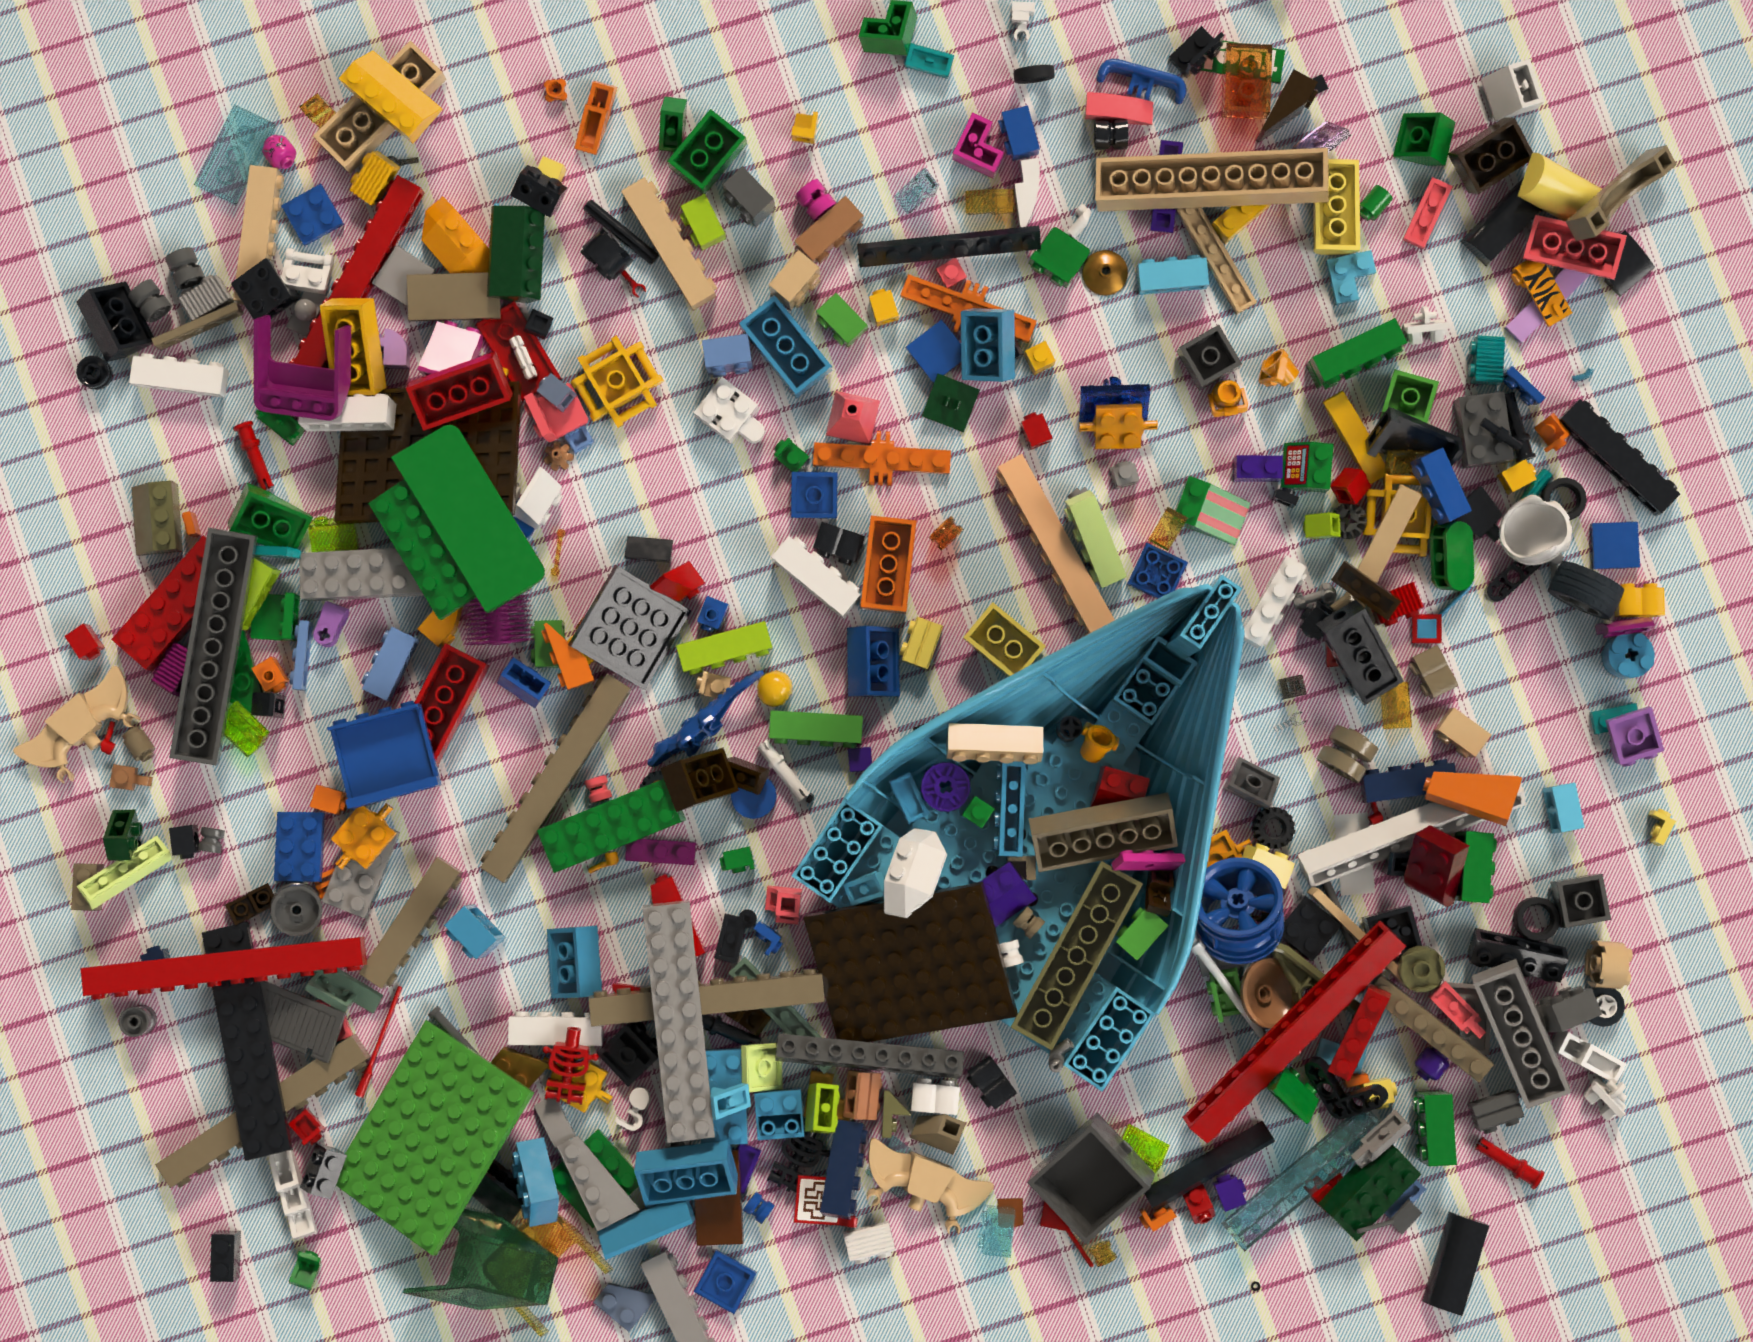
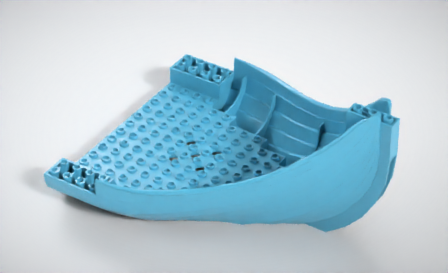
(1168, 694)

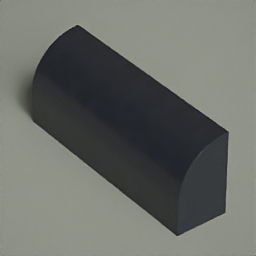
(1500, 226)
(499, 1192)
(1455, 1263)

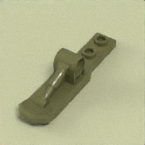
(1302, 973)

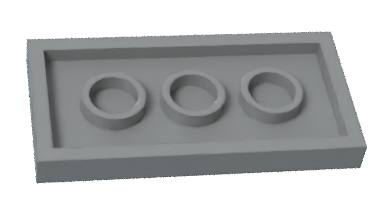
(355, 886)

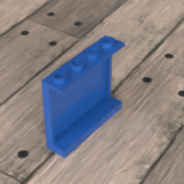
(385, 755)

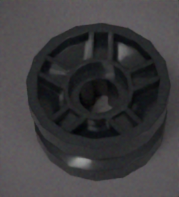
(103, 375)

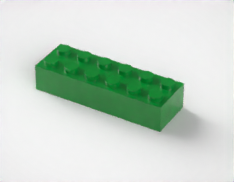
(609, 826)

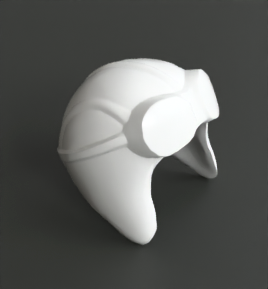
(1535, 531)

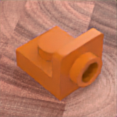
(1552, 432)
(1161, 1217)

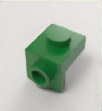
(305, 1270)

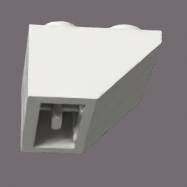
(1512, 90)

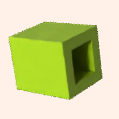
(1322, 525)

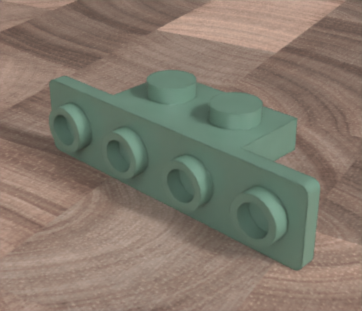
(343, 990)

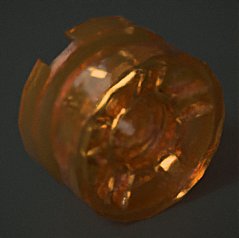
(946, 533)

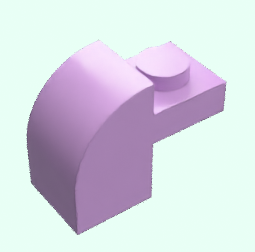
(395, 350)

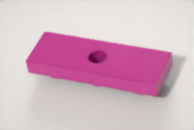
(1148, 860)

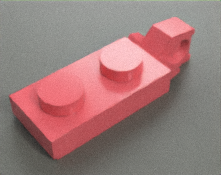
(1457, 1009)

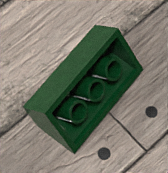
(515, 253)

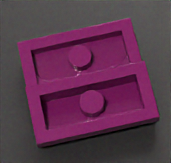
(1624, 627)

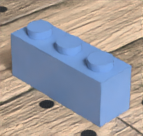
(389, 664)

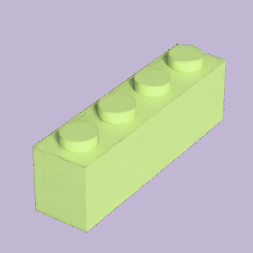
(1095, 539)

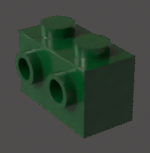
(122, 835)

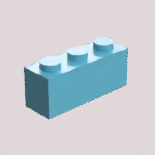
(1172, 275)

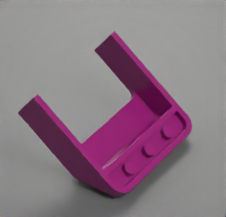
(296, 387)

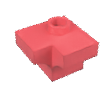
(784, 903)

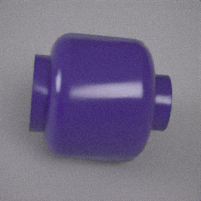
(1431, 1064)

